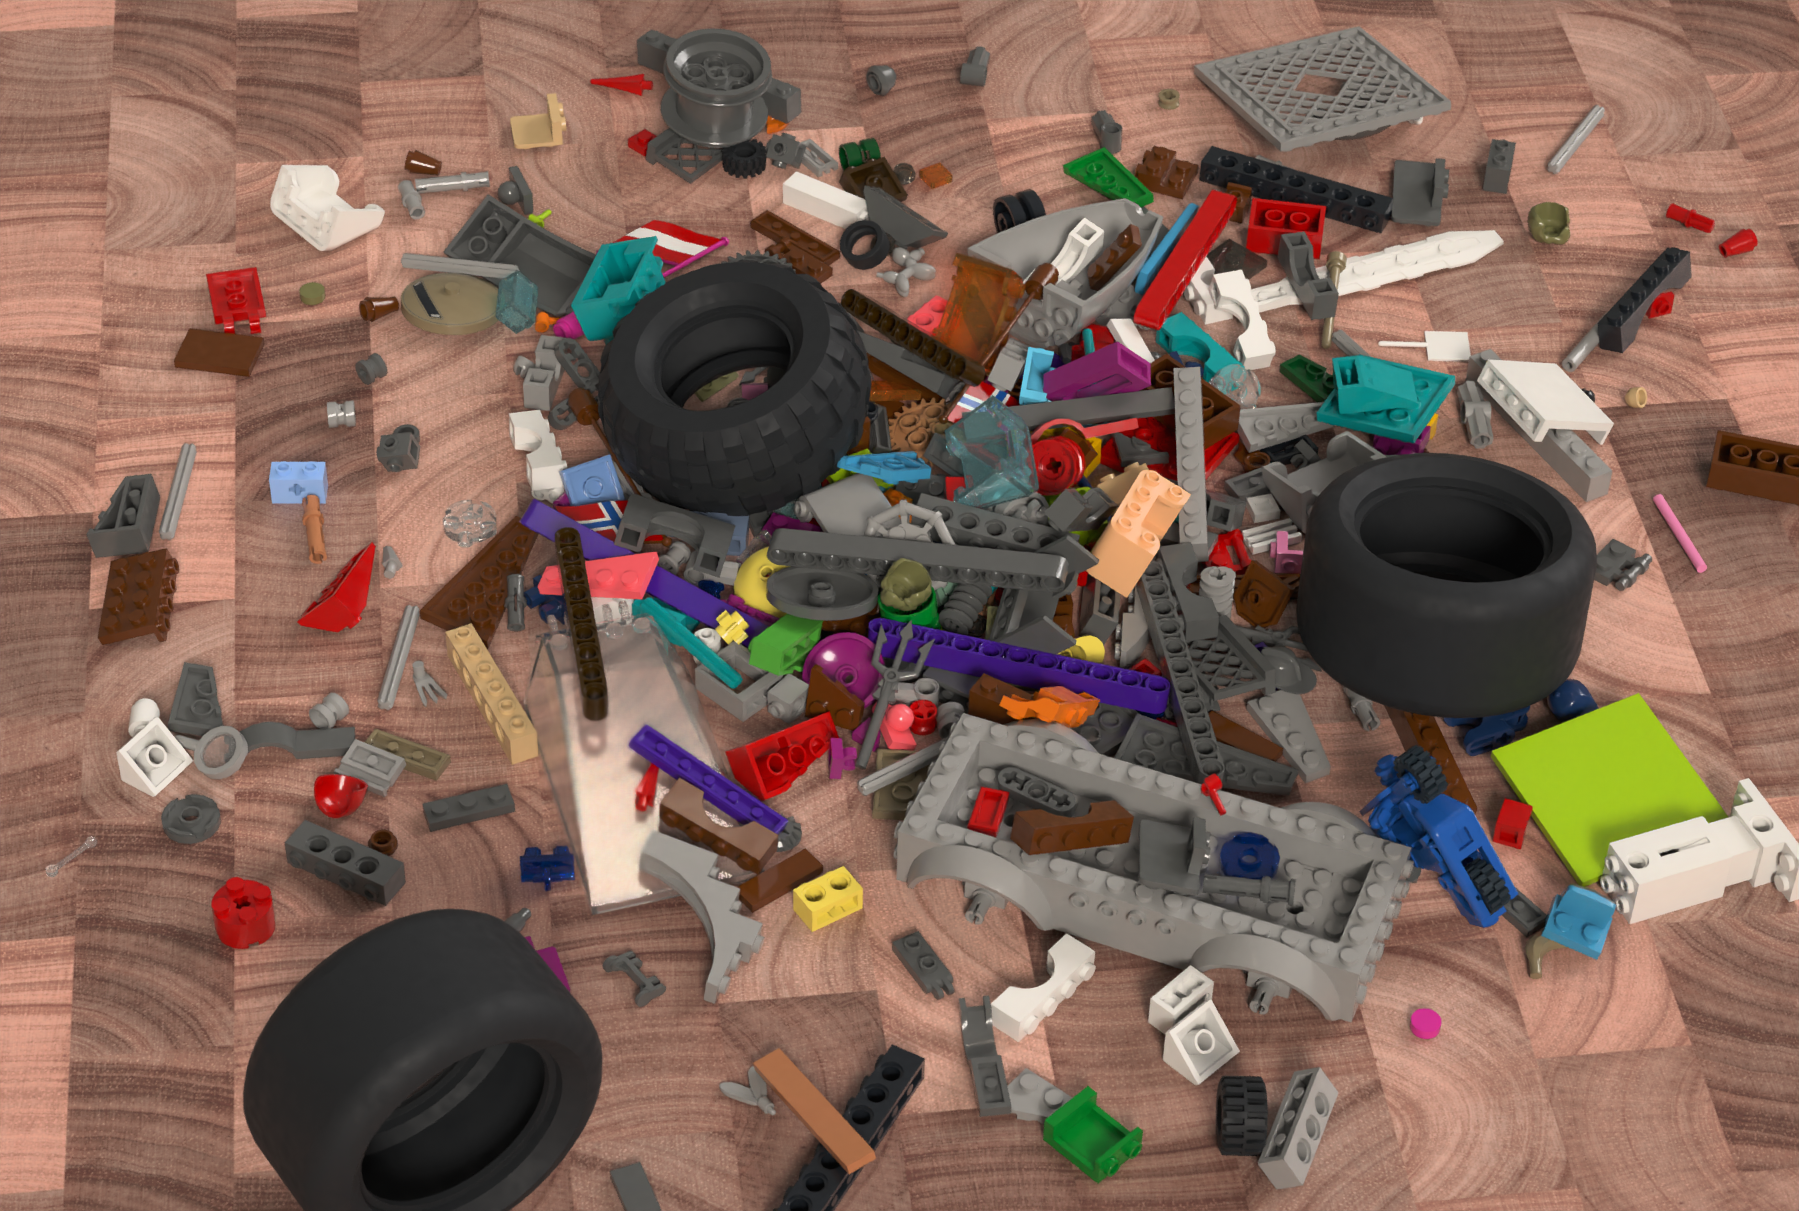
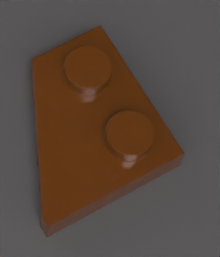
(834, 697)

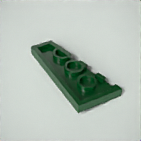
(1308, 377)

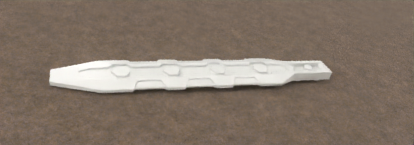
(1391, 265)

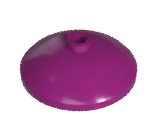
(844, 656)

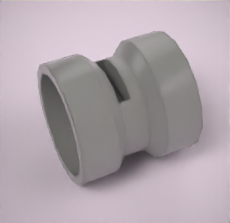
(341, 414)
(326, 714)
(947, 715)

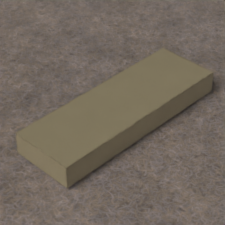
(418, 758)

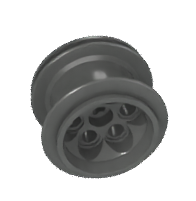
(716, 87)

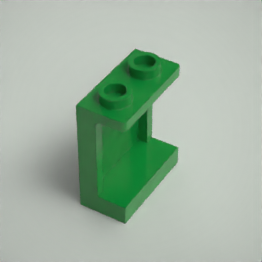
(1091, 1136)

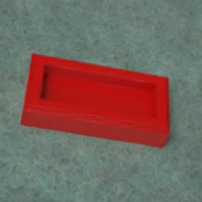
(988, 811)

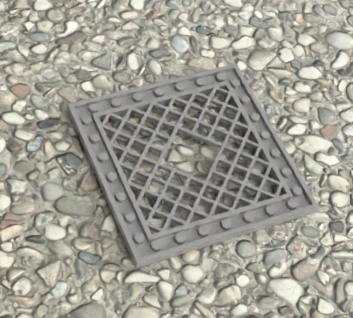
(1224, 73)

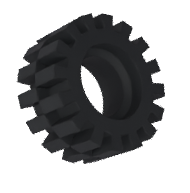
(745, 159)

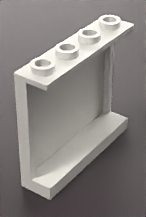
(1542, 398)

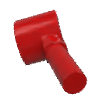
(1209, 788)

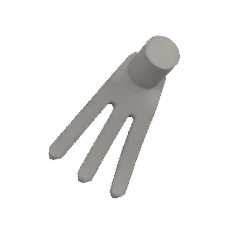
(424, 680)

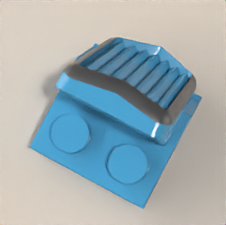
(1579, 920)

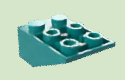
(1371, 385)

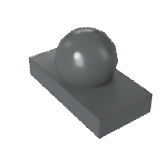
(516, 191)

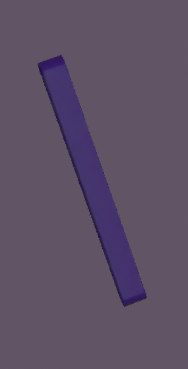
(662, 585)
(1026, 666)

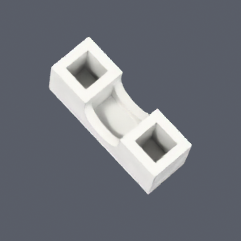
(1200, 297)

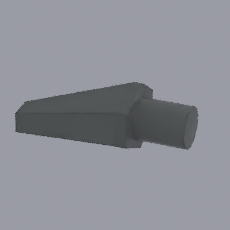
(1065, 352)

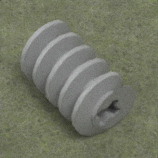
(1219, 585)

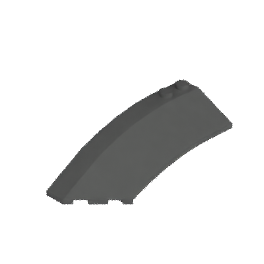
(507, 237)

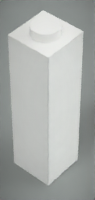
(823, 201)

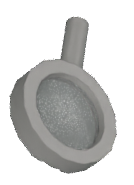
(218, 751)

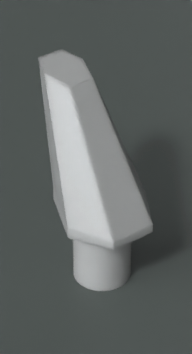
(390, 562)

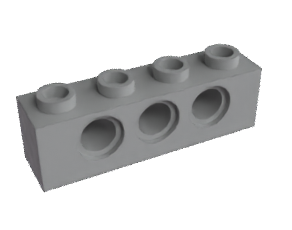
(1298, 1128)

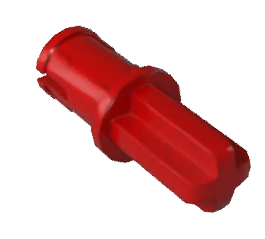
(1690, 218)

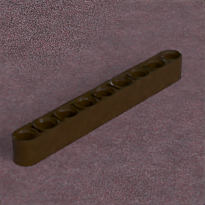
(913, 338)
(581, 624)

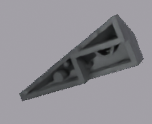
(910, 365)

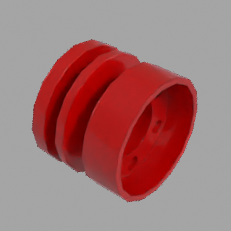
(1053, 479)

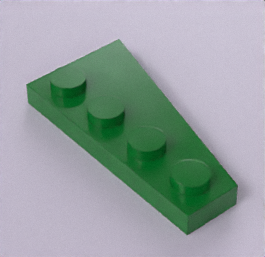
(1109, 177)

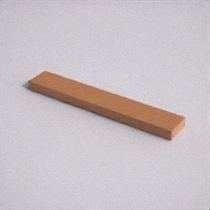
(814, 1111)

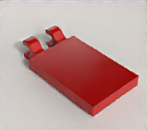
(236, 297)

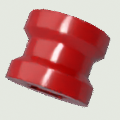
(924, 717)

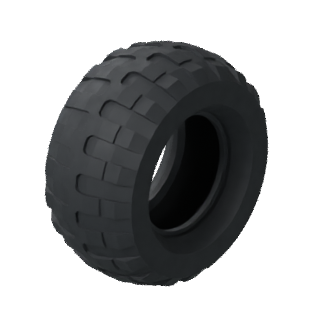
(718, 324)

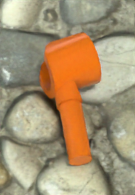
(543, 322)

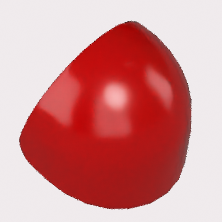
(339, 794)

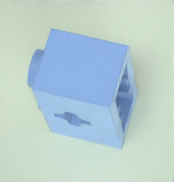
(296, 480)

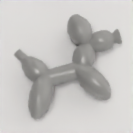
(908, 259)

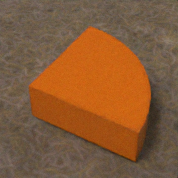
(773, 125)

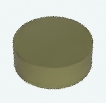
(312, 293)

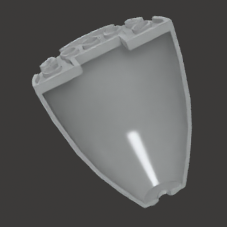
(1041, 240)

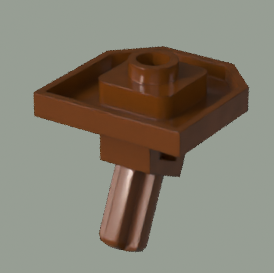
(1263, 595)

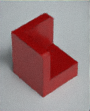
(1512, 823)

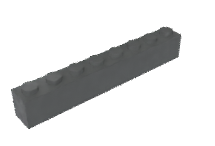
(781, 97)

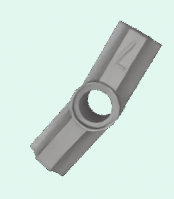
(1475, 414)

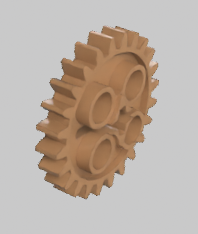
(916, 427)

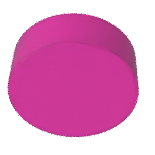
(1425, 1023)

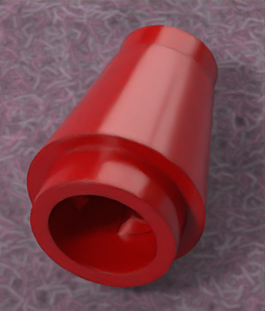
(1739, 243)

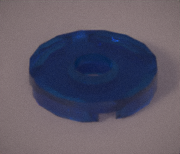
(1249, 845)

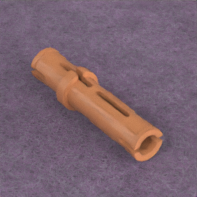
(314, 520)

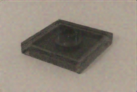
(1233, 257)

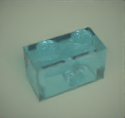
(517, 302)

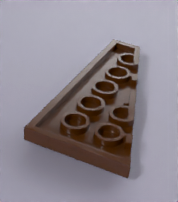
(480, 587)

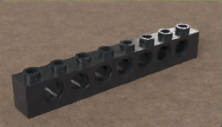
(1285, 184)
(871, 1115)

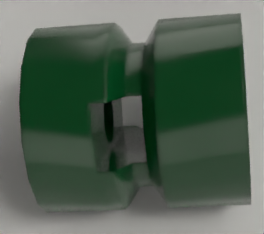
(858, 154)

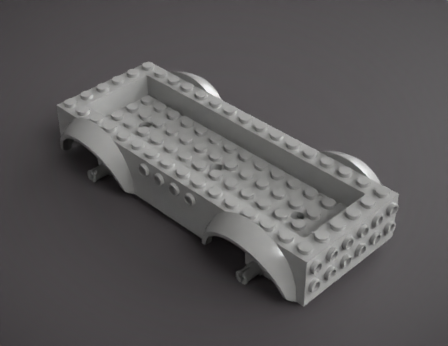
(1320, 946)

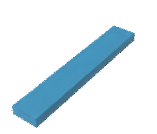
(1164, 249)

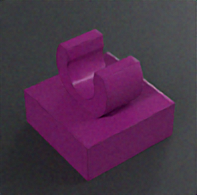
(840, 758)

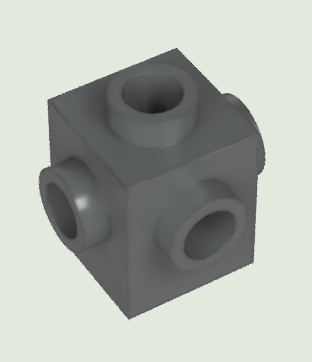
(785, 151)
(398, 452)

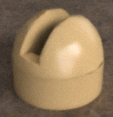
(1636, 397)

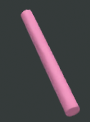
(1680, 533)

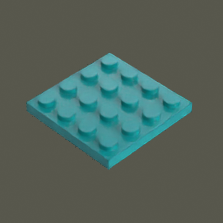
(1395, 423)

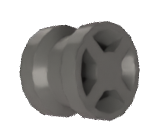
(371, 368)

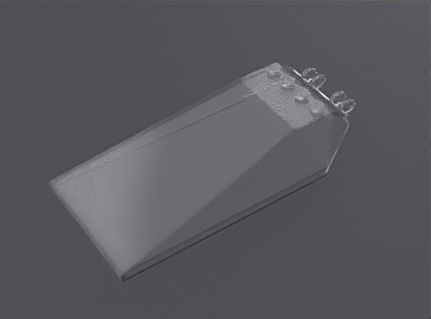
(596, 771)

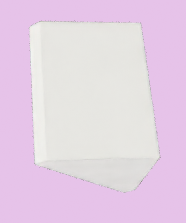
(152, 758)
(1199, 1044)

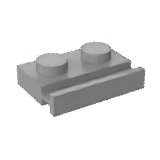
(372, 766)

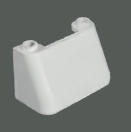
(309, 205)

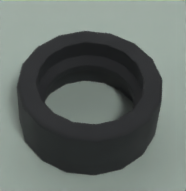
(853, 234)

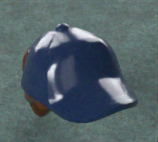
(1571, 701)

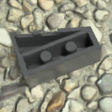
(128, 520)

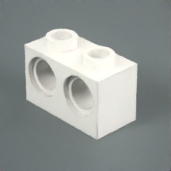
(1179, 998)

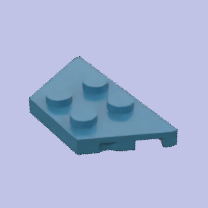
(888, 466)

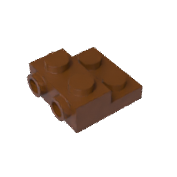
(1165, 173)

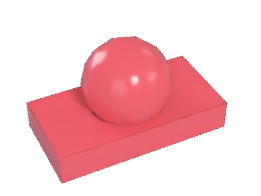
(897, 726)

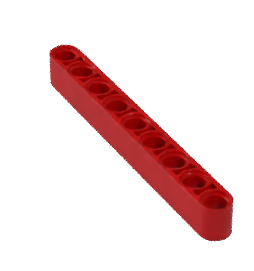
(1185, 260)

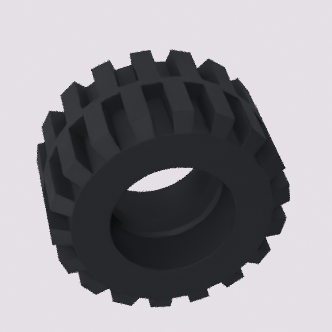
(1241, 1115)

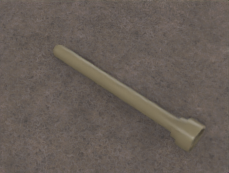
(1335, 264)

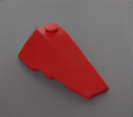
(344, 596)

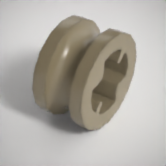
(1169, 99)

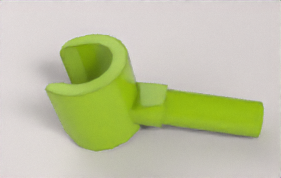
(539, 219)

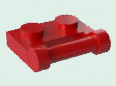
(1220, 554)

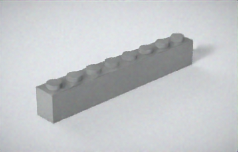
(1559, 448)
(1191, 459)

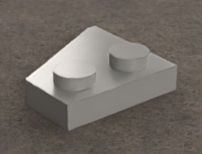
(1034, 1097)

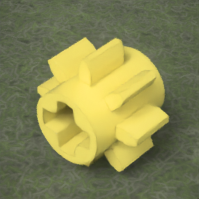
(732, 627)

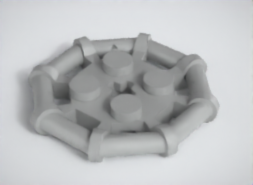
(907, 530)

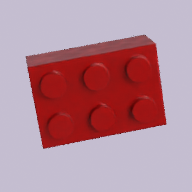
(1273, 218)

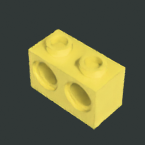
(827, 898)

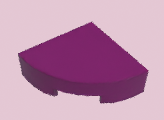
(859, 734)

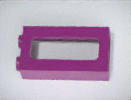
(1131, 375)

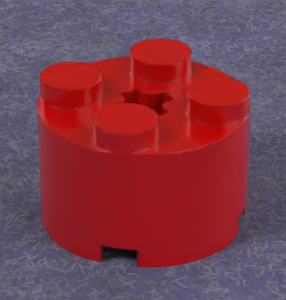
(243, 913)

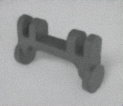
(649, 988)

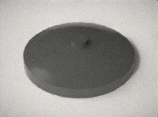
(821, 593)

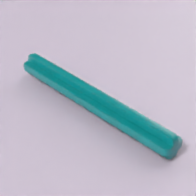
(692, 643)

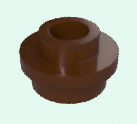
(383, 842)

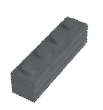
(880, 434)

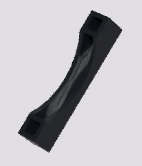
(1622, 321)

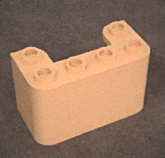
(1136, 531)

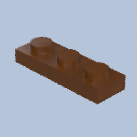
(1114, 257)

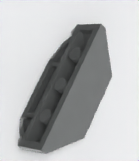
(900, 221)

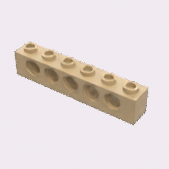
(492, 694)

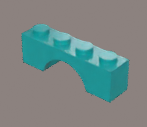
(1188, 339)

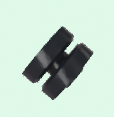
(1017, 209)

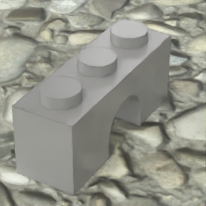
(1009, 365)
(543, 380)

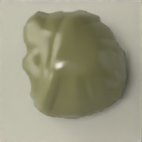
(1549, 223)
(905, 585)

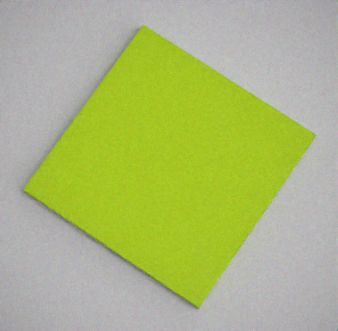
(1604, 782)

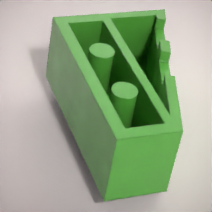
(785, 644)

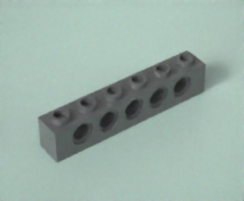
(987, 529)

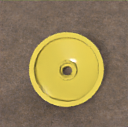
(752, 583)

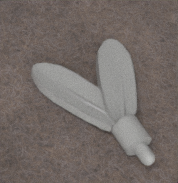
(754, 1095)

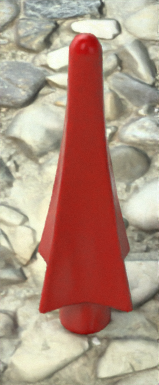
(633, 84)
(646, 789)

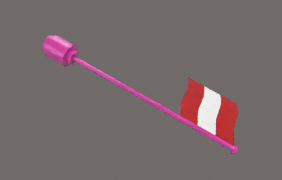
(674, 246)

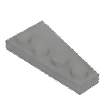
(1278, 424)
(1289, 726)

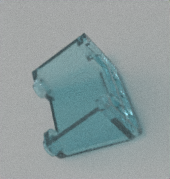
(994, 455)

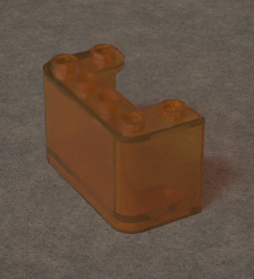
(979, 307)

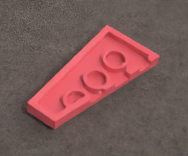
(609, 577)

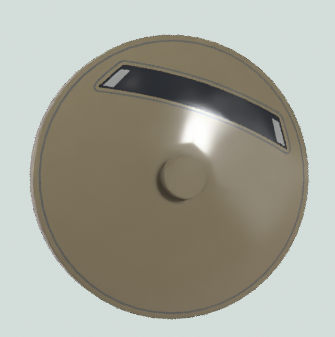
(450, 303)

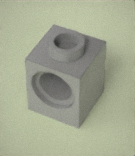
(788, 698)

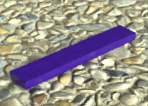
(716, 787)

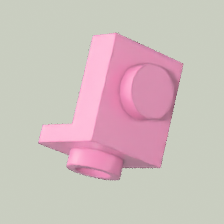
(1285, 560)

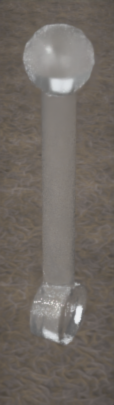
(52, 870)

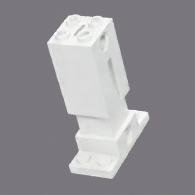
(1700, 858)

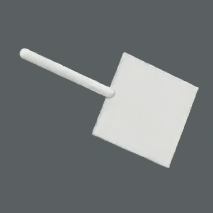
(1440, 345)

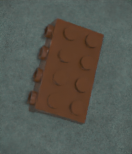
(139, 597)

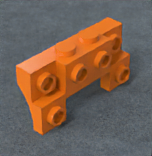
(1052, 705)

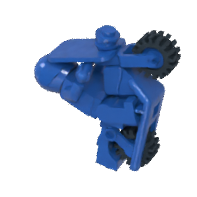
(1440, 834)

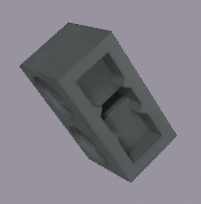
(1499, 166)

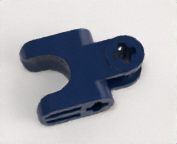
(1490, 731)

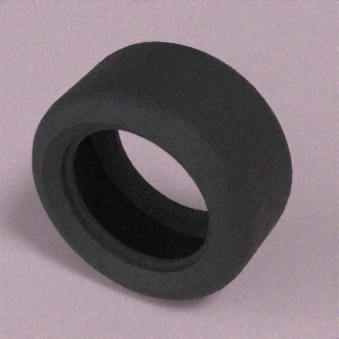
(1445, 585)
(408, 1004)

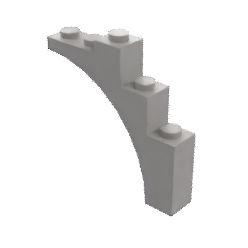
(716, 903)

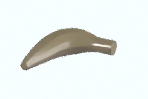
(1536, 949)

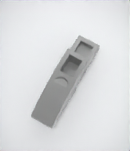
(1132, 633)

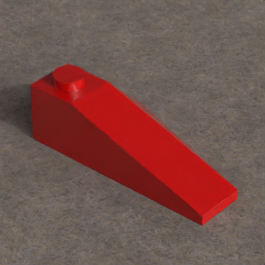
(776, 760)

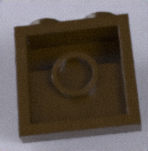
(874, 174)

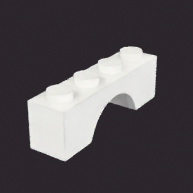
(1080, 248)
(1233, 294)
(532, 433)
(1021, 1010)

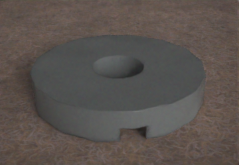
(191, 831)

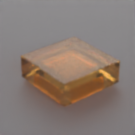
(935, 175)

